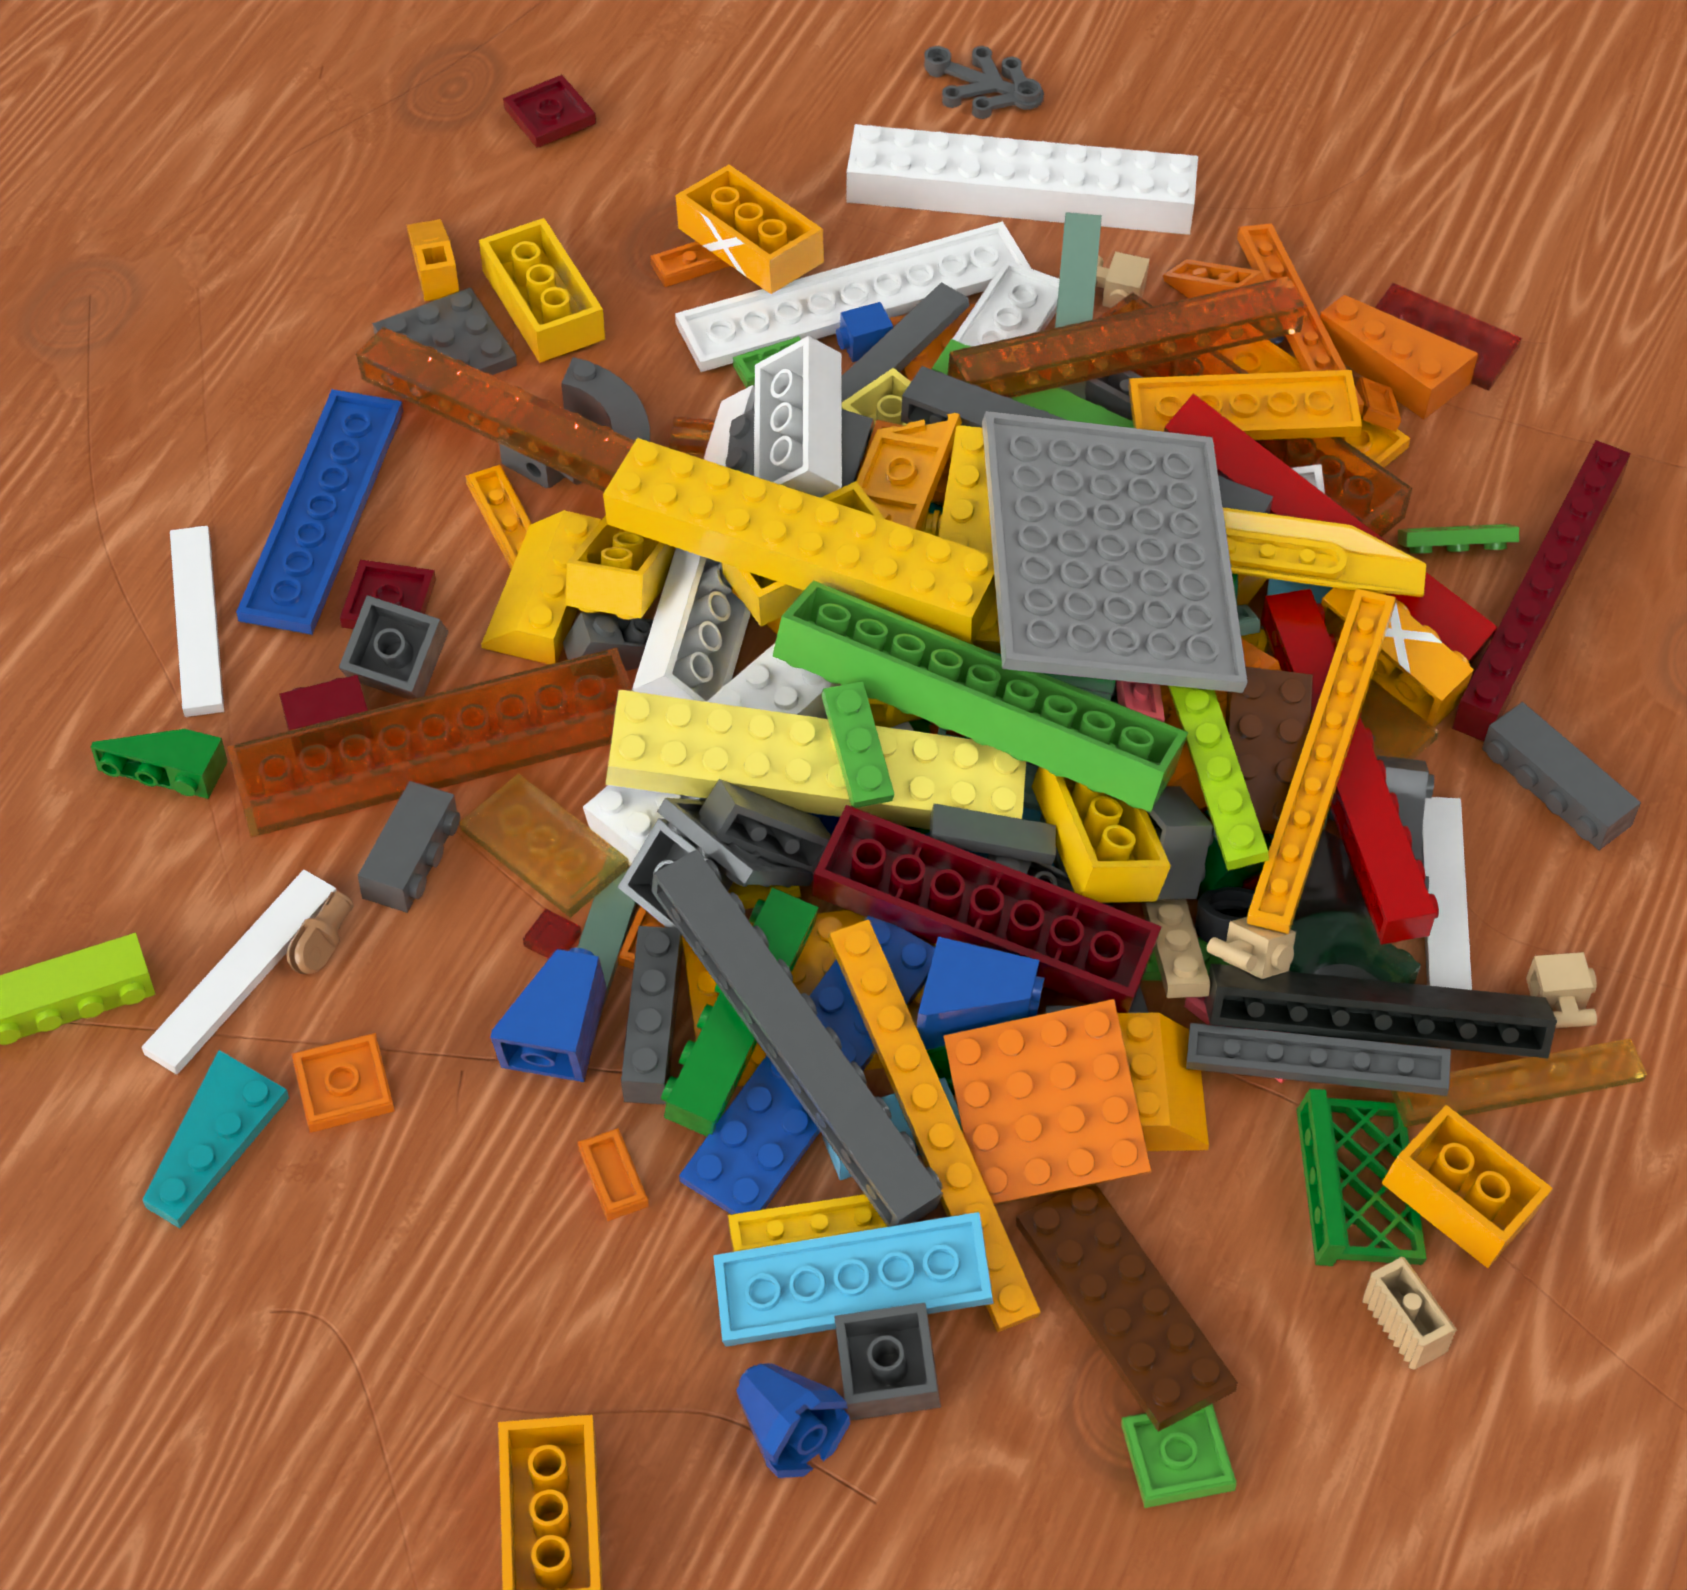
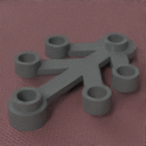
(1023, 92)

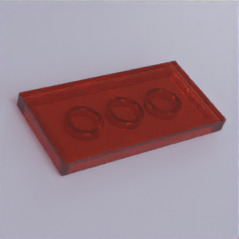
(1491, 343)

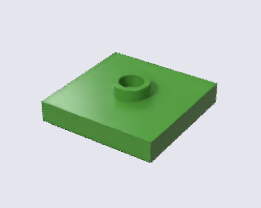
(1179, 1460)

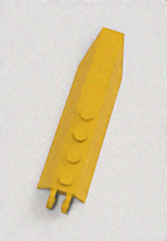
(1318, 554)

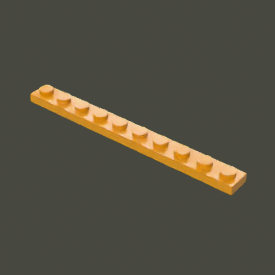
(1321, 762)
(930, 1113)

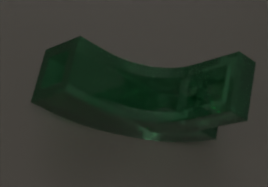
(1349, 940)

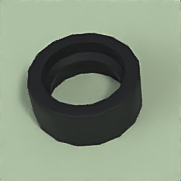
(1220, 907)

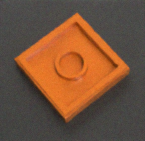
(342, 1082)

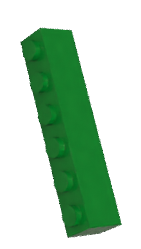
(725, 1043)

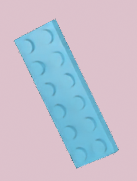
(808, 1282)

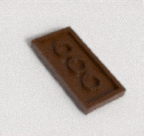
(1268, 735)

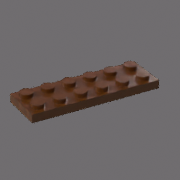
(1126, 1305)

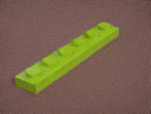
(1220, 777)

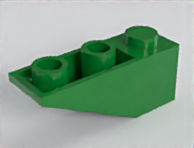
(169, 759)

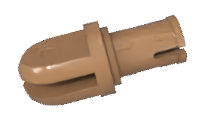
(318, 935)

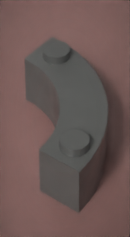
(604, 399)
(1411, 784)

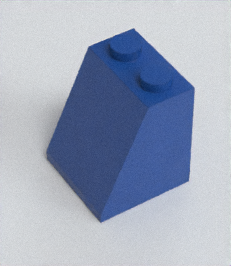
(975, 989)
(554, 1018)

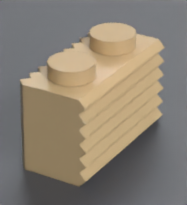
(1408, 1313)

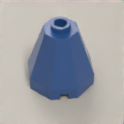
(791, 1417)

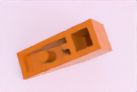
(1202, 278)

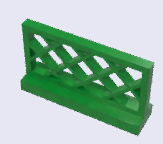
(1325, 1188)

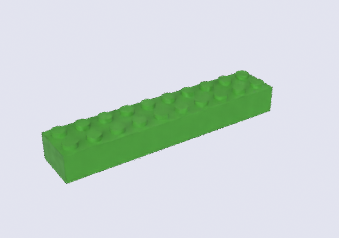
(971, 694)

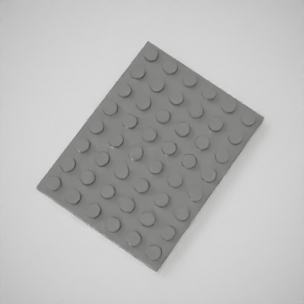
(1111, 553)

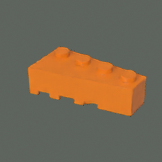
(1390, 351)

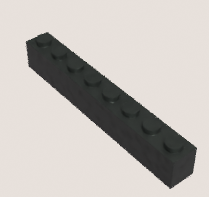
(1381, 1011)

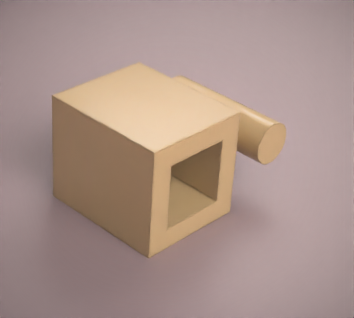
(1123, 277)
(1255, 949)
(1566, 985)

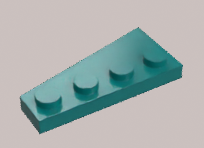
(215, 1132)

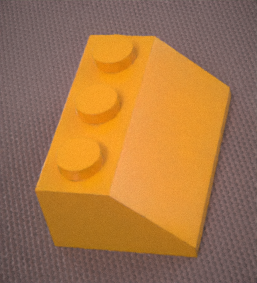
(1165, 1091)

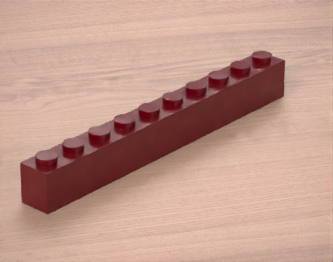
(1541, 591)

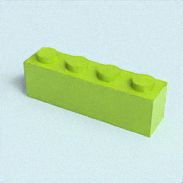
(72, 988)

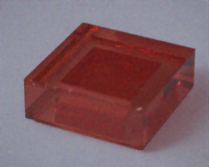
(551, 933)

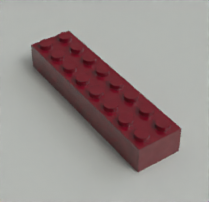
(960, 896)

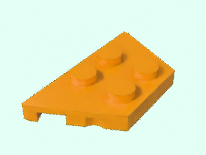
(906, 468)

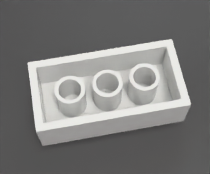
(799, 418)

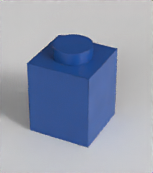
(862, 329)

